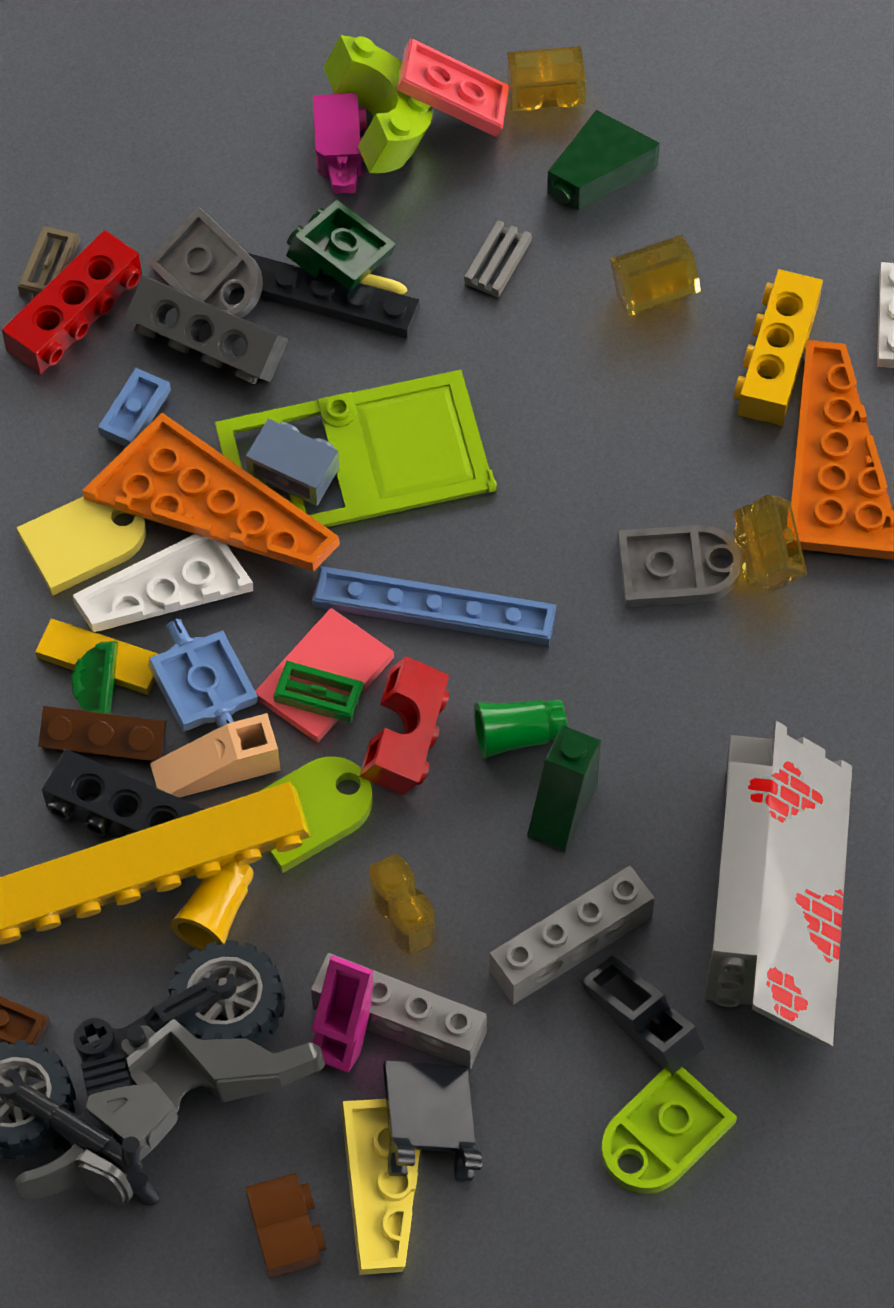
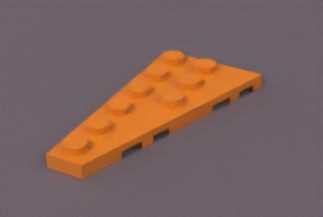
(837, 474)
(194, 488)

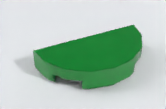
(95, 677)

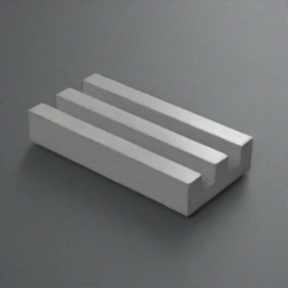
(509, 235)

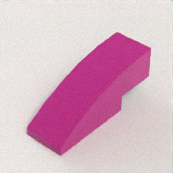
(343, 1012)

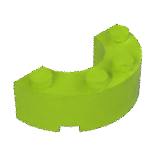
(398, 119)

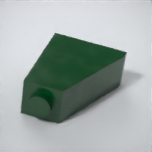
(600, 161)
(565, 788)

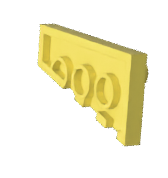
(378, 1201)

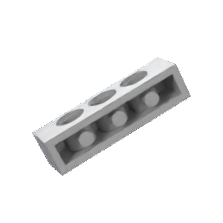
(571, 934)
(419, 1018)

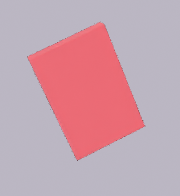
(453, 87)
(334, 647)

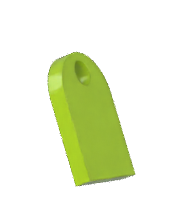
(326, 810)
(667, 1129)

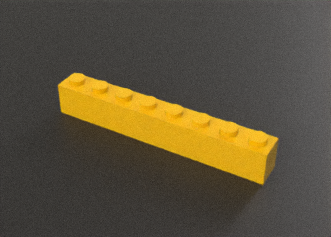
(151, 860)

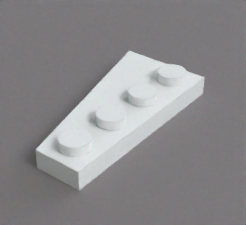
(168, 581)

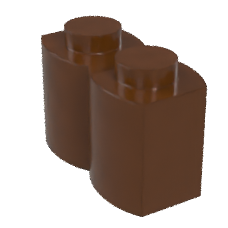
(284, 1224)

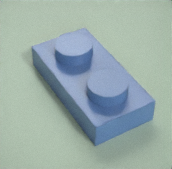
(134, 407)

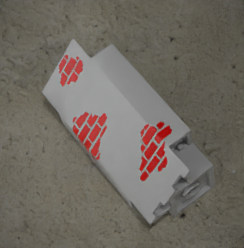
(781, 882)

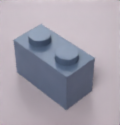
(293, 461)

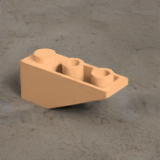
(219, 758)

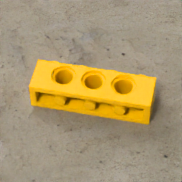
(770, 398)

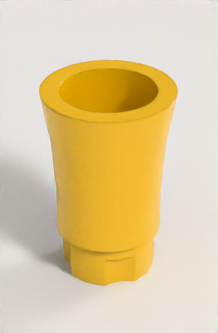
(213, 907)

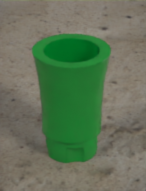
(516, 724)

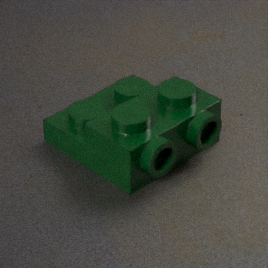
(339, 245)

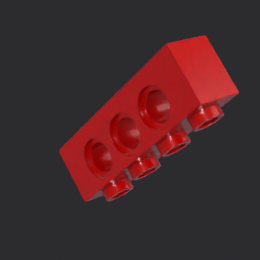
(76, 283)

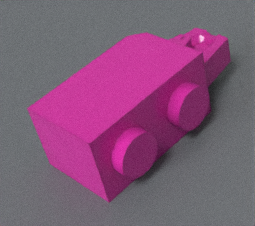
(337, 139)

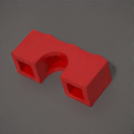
(417, 697)

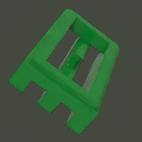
(316, 705)

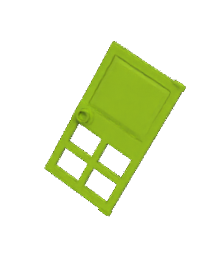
(394, 445)

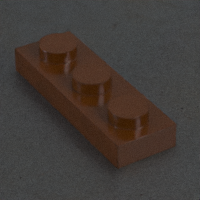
(102, 733)

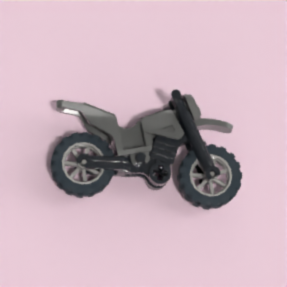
(143, 1072)

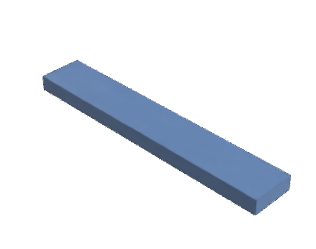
(434, 605)

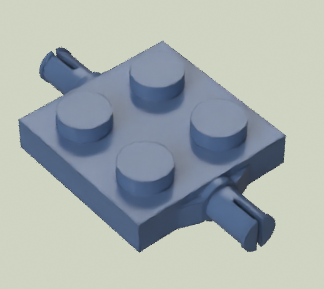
(201, 678)

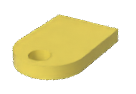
(79, 542)

